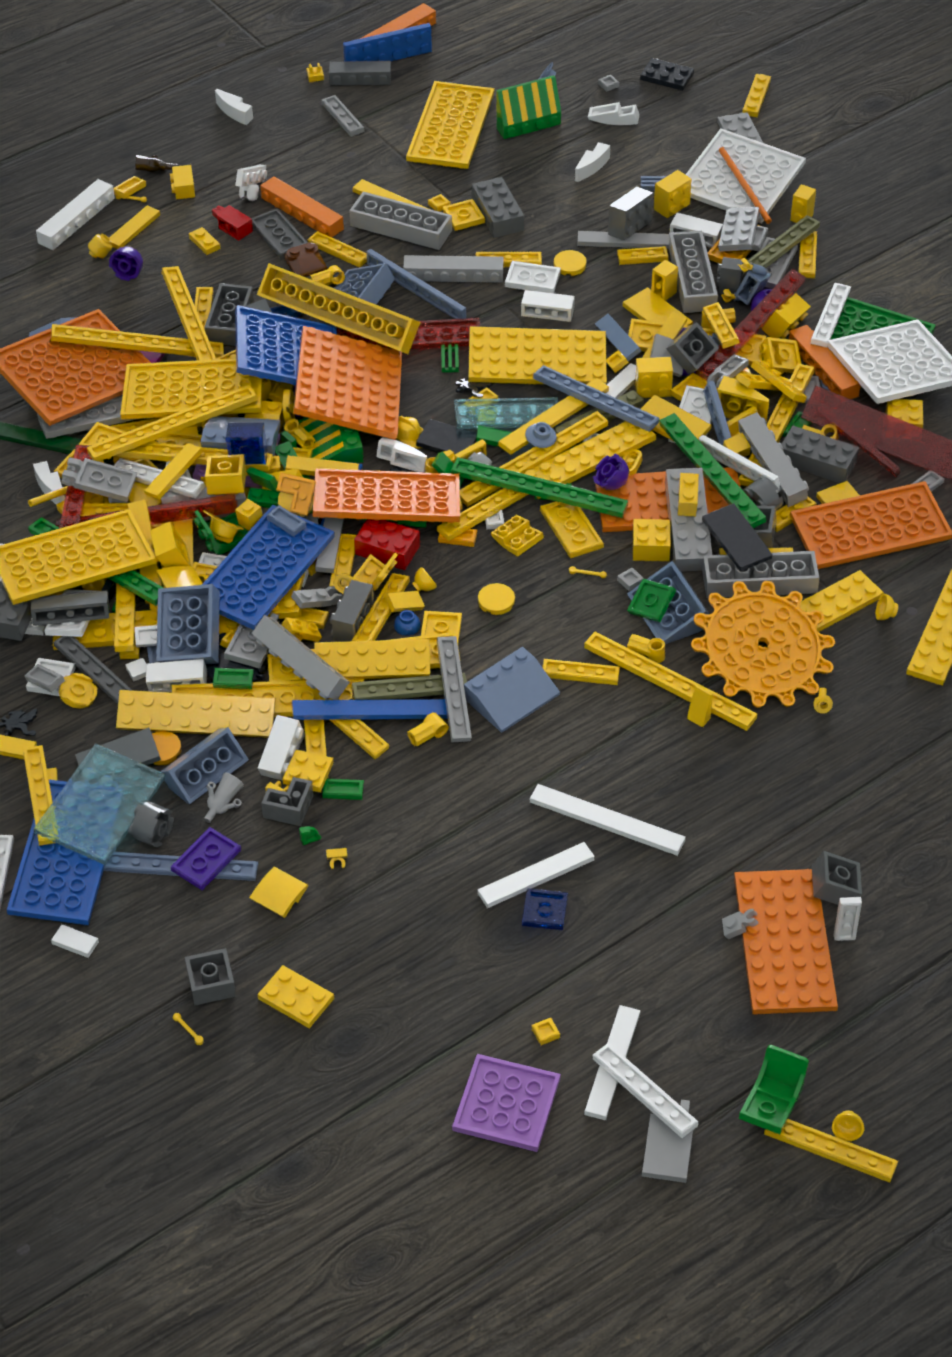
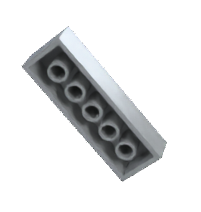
(401, 220)
(695, 275)
(688, 533)
(786, 570)

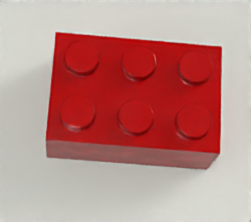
(384, 539)

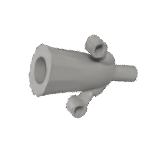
(219, 801)

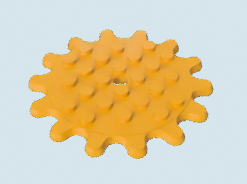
(763, 616)

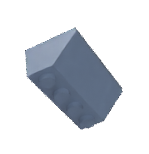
(204, 764)

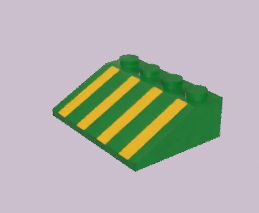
(528, 107)
(333, 441)

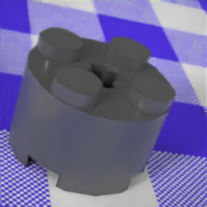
(764, 493)
(151, 823)

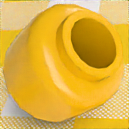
(100, 246)

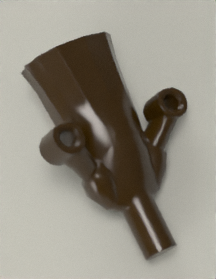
(152, 164)

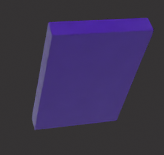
(205, 858)

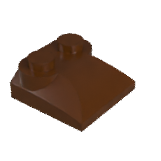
(305, 259)

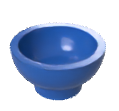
(407, 623)

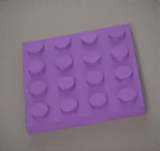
(506, 1102)

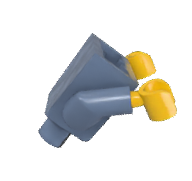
(752, 283)

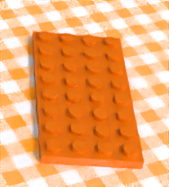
(386, 495)
(648, 499)
(871, 524)
(789, 945)

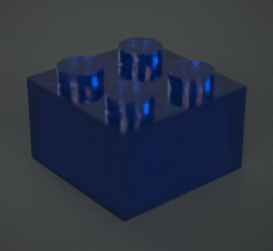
(247, 440)

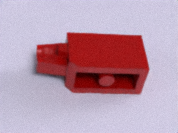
(233, 221)

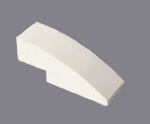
(234, 106)
(614, 114)
(592, 161)
(401, 454)
(48, 481)

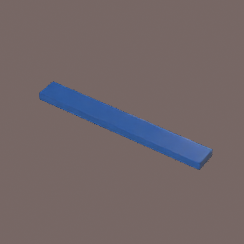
(367, 709)

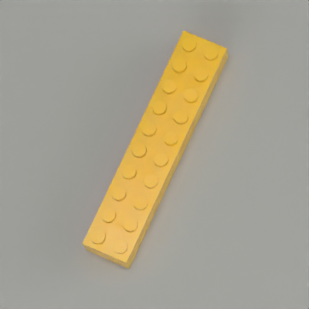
(338, 308)

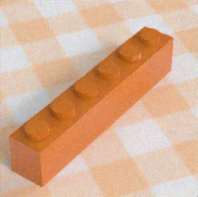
(417, 16)
(301, 207)
(825, 364)

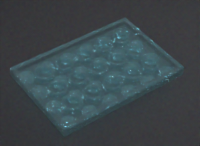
(99, 804)

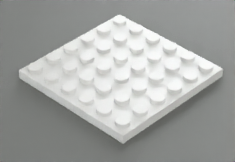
(763, 167)
(895, 360)

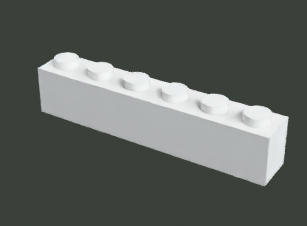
(75, 214)

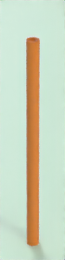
(745, 185)

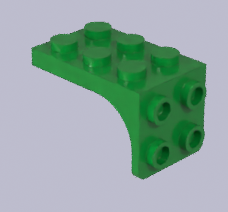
(213, 544)
(775, 1089)

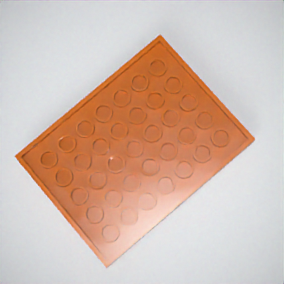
(64, 376)
(348, 383)

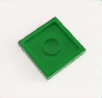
(651, 600)

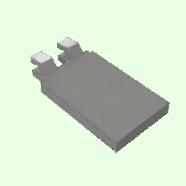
(99, 478)
(245, 649)
(666, 1151)

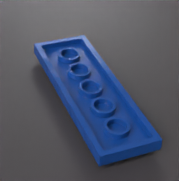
(390, 45)

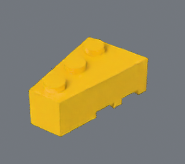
(786, 317)

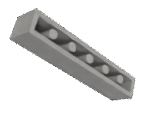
(455, 268)
(772, 458)
(300, 658)

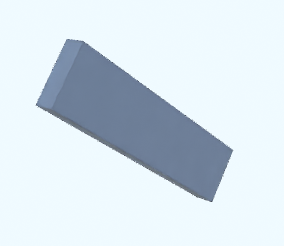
(618, 337)
(716, 412)

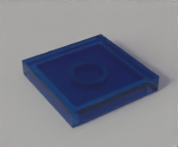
(545, 909)

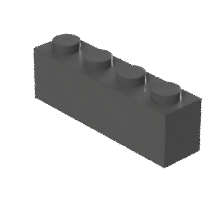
(360, 73)
(70, 608)

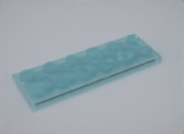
(499, 412)

